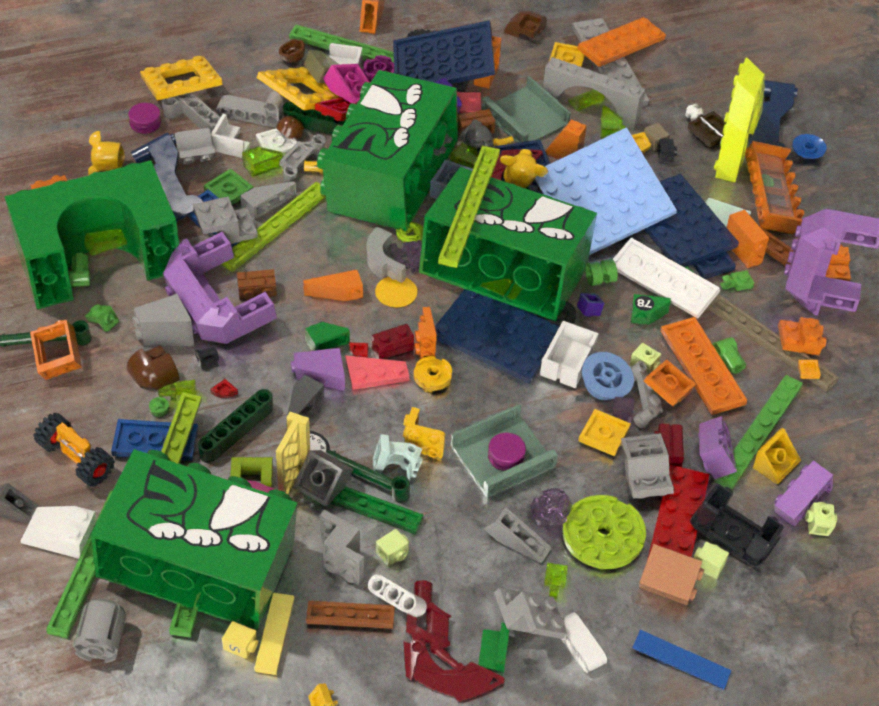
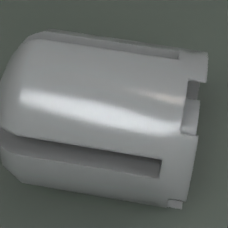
(100, 630)

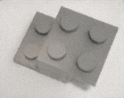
(194, 145)
(220, 217)
(647, 466)
(341, 547)
(530, 613)

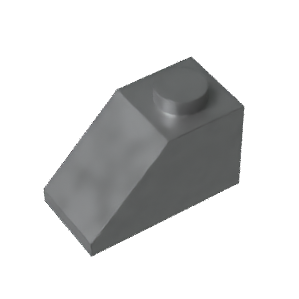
(15, 504)

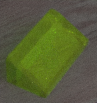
(586, 99)

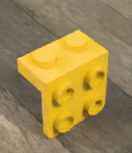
(429, 439)

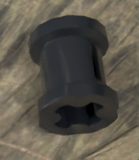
(206, 355)

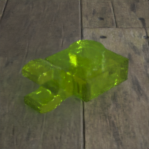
(555, 577)

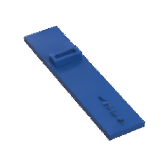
(682, 659)

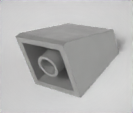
(163, 323)

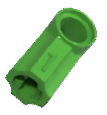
(80, 271)
(728, 352)

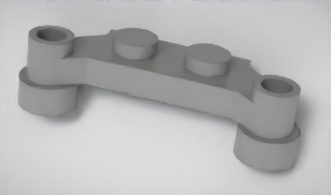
(298, 154)
(649, 398)

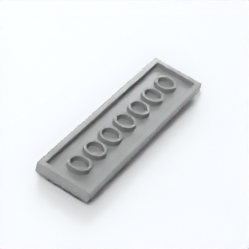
(617, 69)

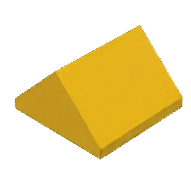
(777, 457)

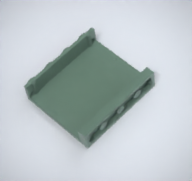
(528, 113)
(472, 449)

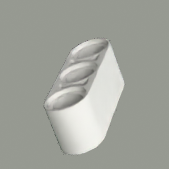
(405, 597)
(582, 644)

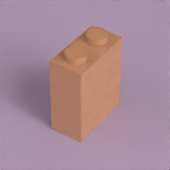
(671, 575)

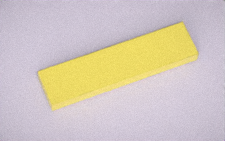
(274, 634)

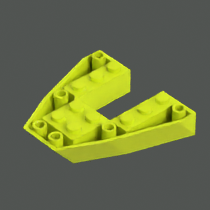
(740, 120)

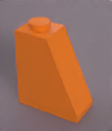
(371, 15)
(568, 140)

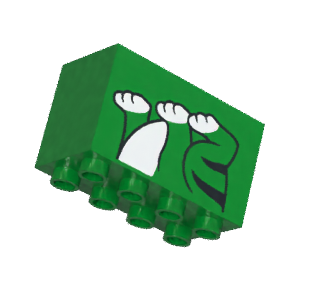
(385, 149)
(513, 238)
(192, 532)

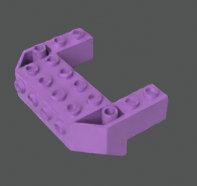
(812, 251)
(211, 317)

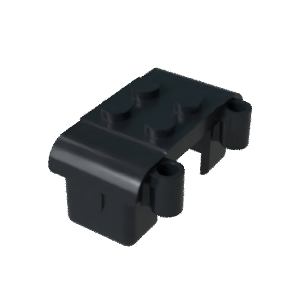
(734, 530)

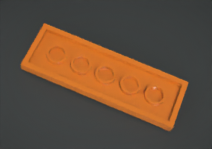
(621, 41)
(703, 365)

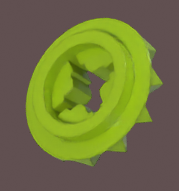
(417, 235)

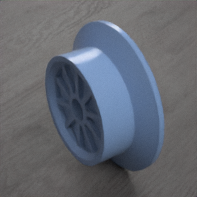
(607, 376)

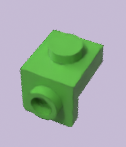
(103, 315)

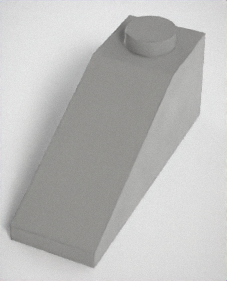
(266, 198)
(516, 535)

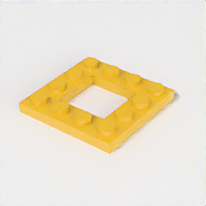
(205, 77)
(280, 82)

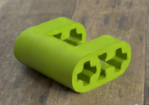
(253, 466)

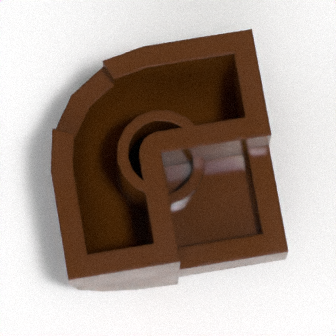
(526, 23)
(152, 368)

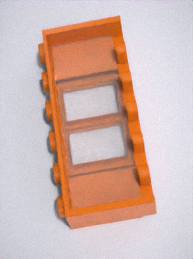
(773, 187)

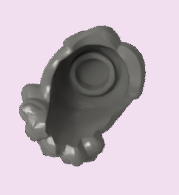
(477, 135)

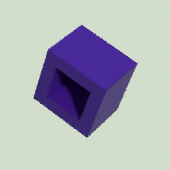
(590, 304)

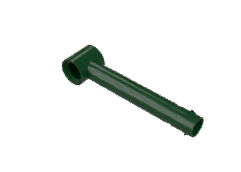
(81, 329)
(398, 485)

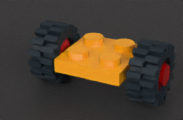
(59, 433)

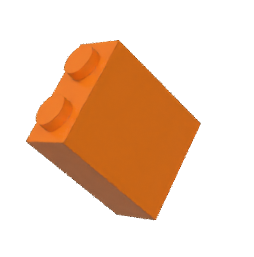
(750, 237)

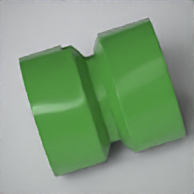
(601, 272)

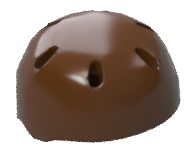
(289, 53)
(290, 127)

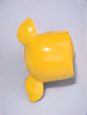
(105, 154)
(522, 169)

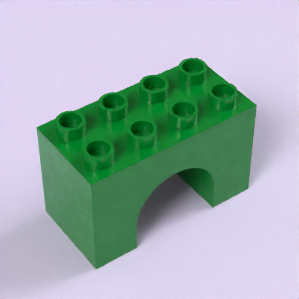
(55, 218)

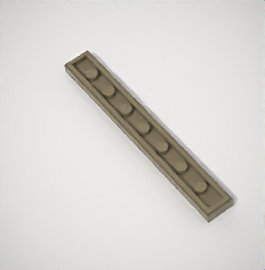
(766, 338)

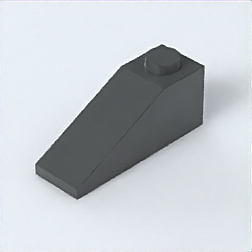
(305, 396)

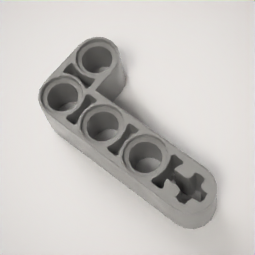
(193, 108)
(252, 111)

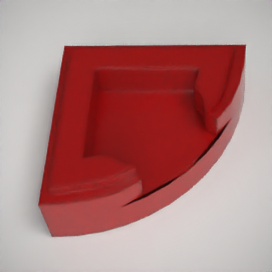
(359, 349)
(224, 389)

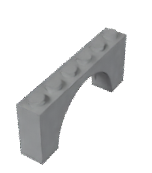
(624, 96)

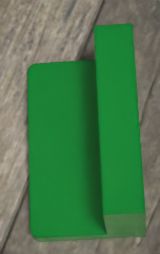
(494, 649)

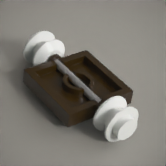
(706, 127)

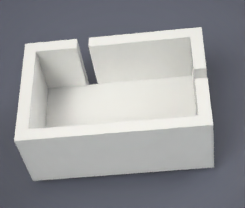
(568, 353)

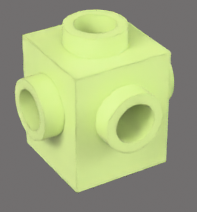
(821, 519)

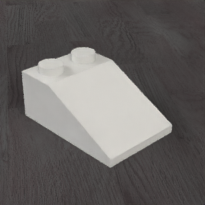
(60, 529)

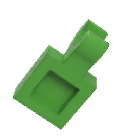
(738, 280)

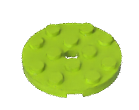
(596, 549)

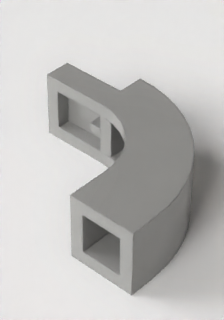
(381, 265)

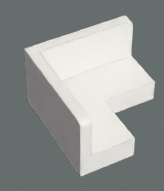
(346, 54)
(225, 138)

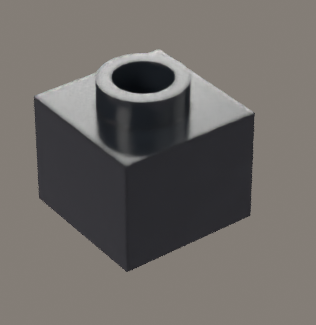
(666, 151)

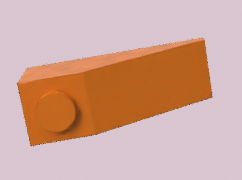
(338, 286)

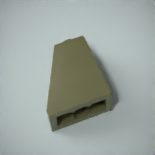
(318, 64)

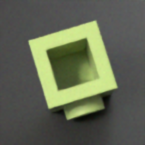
(647, 355)
(392, 547)
(712, 559)

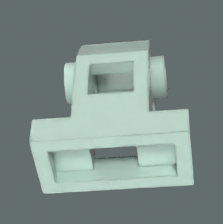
(397, 453)

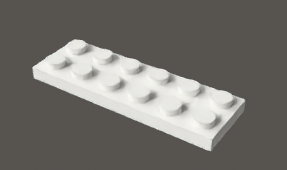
(665, 278)

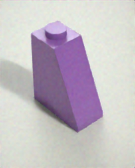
(321, 366)

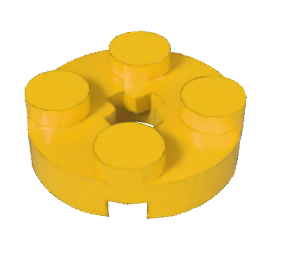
(432, 382)

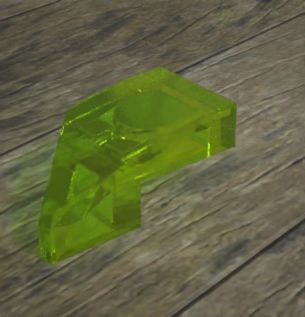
(177, 388)

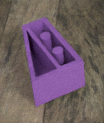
(716, 448)
(803, 493)

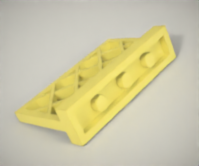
(292, 451)

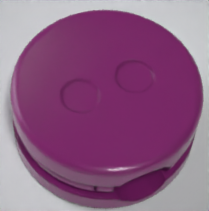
(144, 118)
(506, 451)

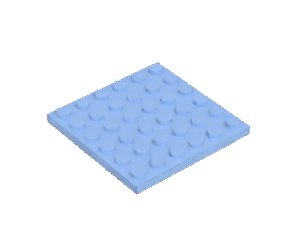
(613, 182)

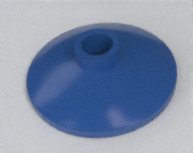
(809, 146)

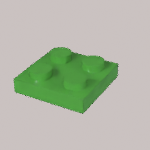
(228, 185)

